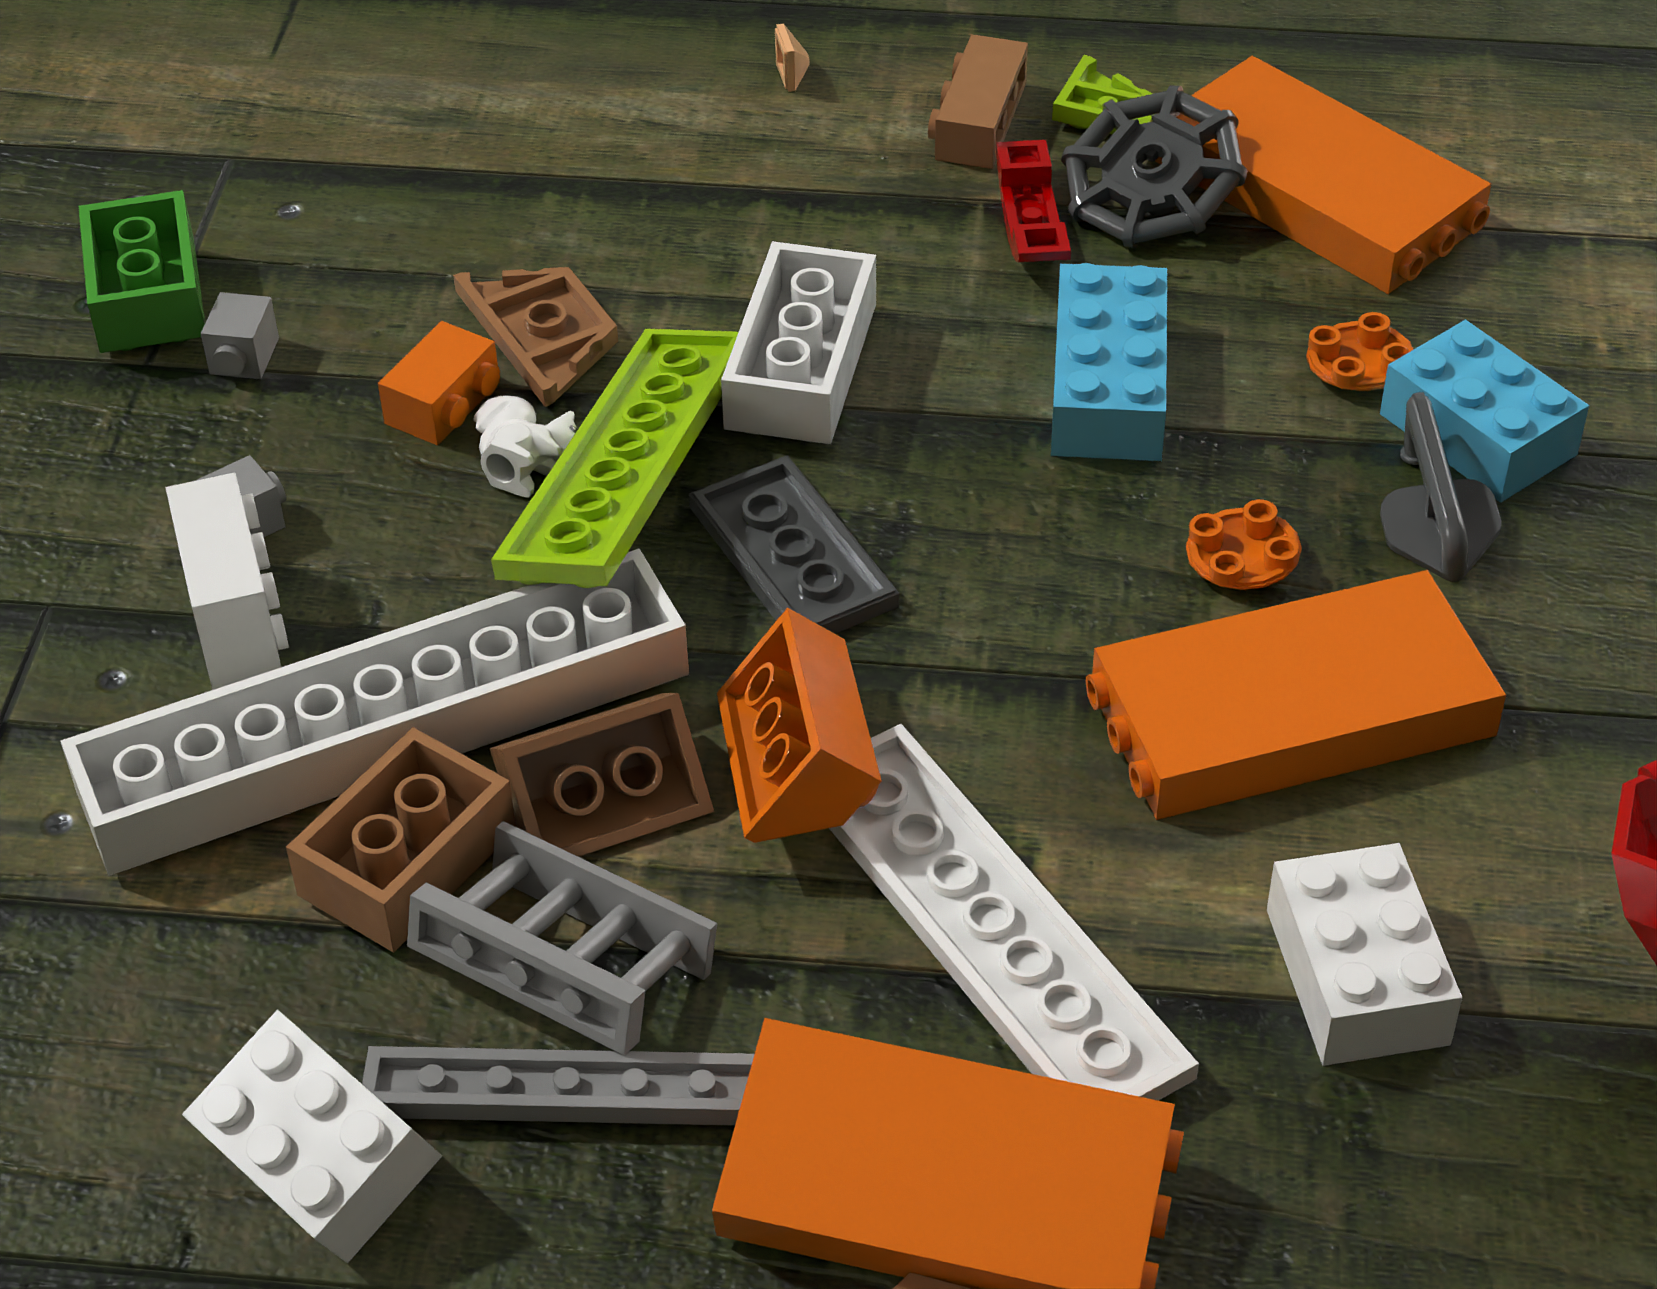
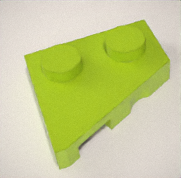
(1087, 90)

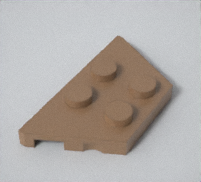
(542, 325)

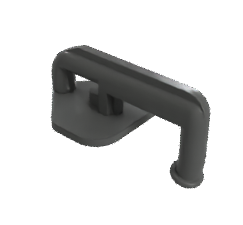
(1445, 520)

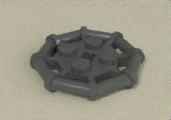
(1159, 188)

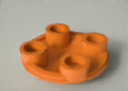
(1356, 352)
(1243, 546)

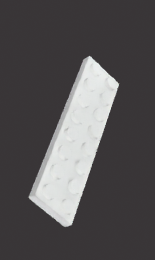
(1005, 933)

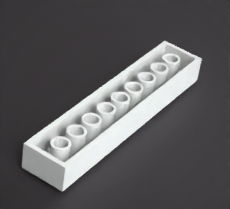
(325, 720)

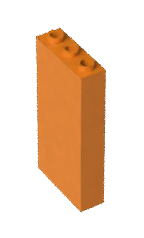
(1341, 178)
(1293, 694)
(943, 1166)

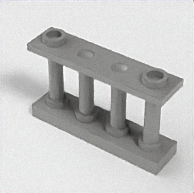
(543, 975)

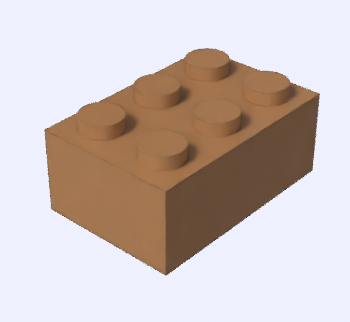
(401, 824)

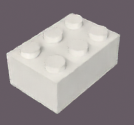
(225, 578)
(1363, 954)
(311, 1136)

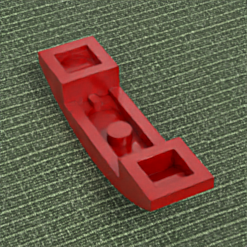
(1030, 203)

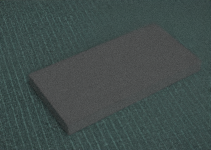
(793, 547)

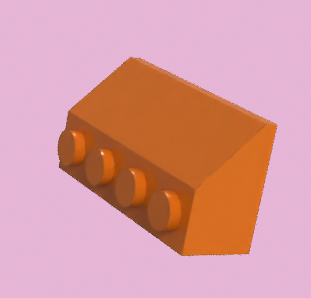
(797, 733)

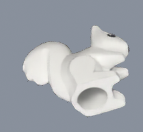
(516, 445)

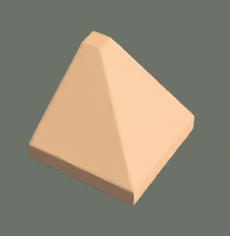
(790, 58)

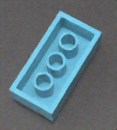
(1110, 362)

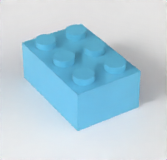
(1491, 407)

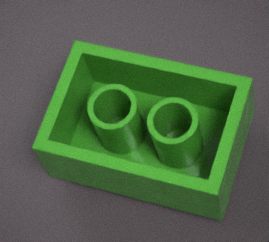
(141, 271)

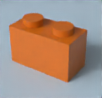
(439, 383)

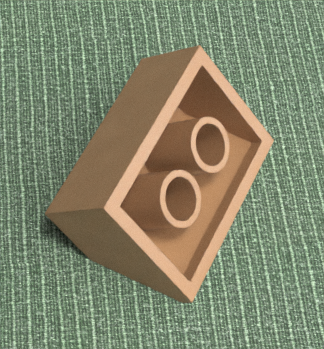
(606, 776)

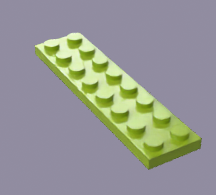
(618, 461)

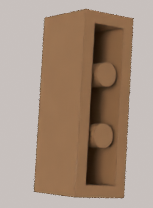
(979, 101)

